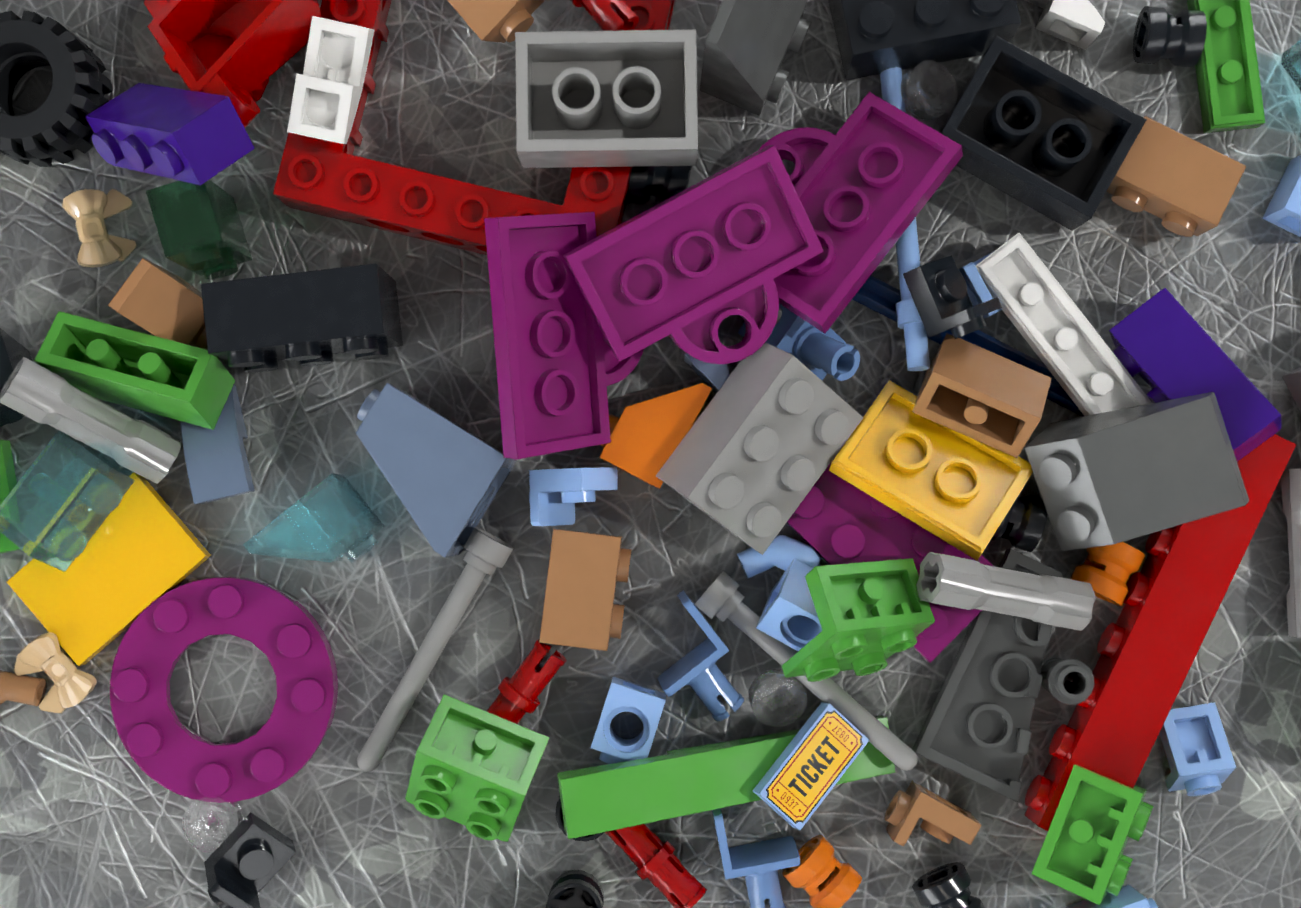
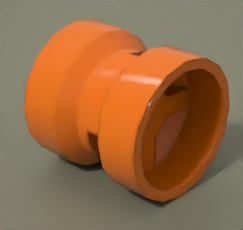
(1109, 569)
(823, 875)

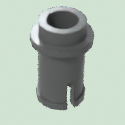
(1071, 691)

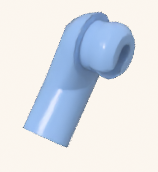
(778, 554)

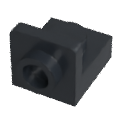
(943, 299)
(246, 863)

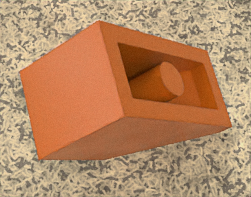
(652, 431)

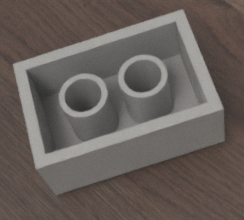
(606, 98)
(760, 445)

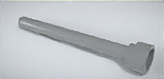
(482, 558)
(726, 603)

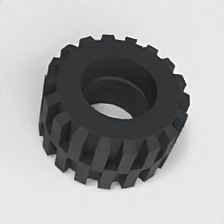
(76, 90)

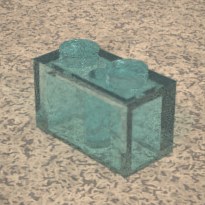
(62, 501)

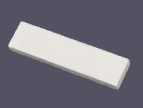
(1058, 330)

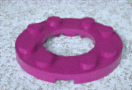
(304, 686)

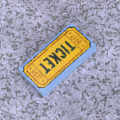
(811, 765)

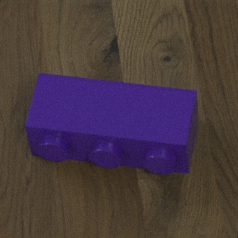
(169, 132)
(1184, 361)

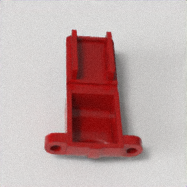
(231, 43)

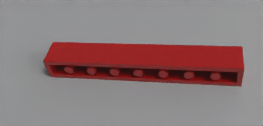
(1156, 638)

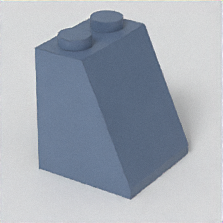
(432, 465)

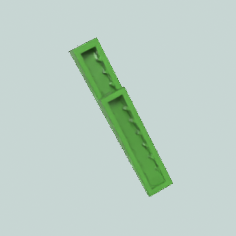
(683, 782)

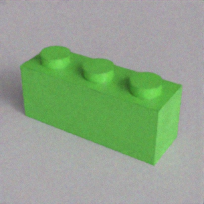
(137, 369)

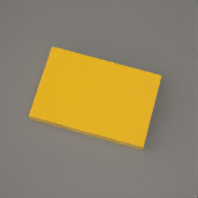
(931, 472)
(122, 570)

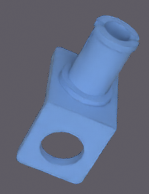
(813, 348)
(700, 670)
(758, 864)

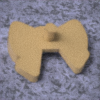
(89, 210)
(69, 683)

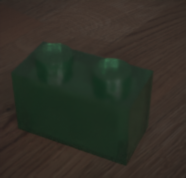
(199, 227)

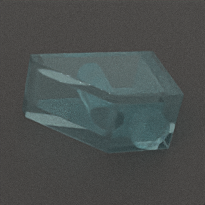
(321, 526)

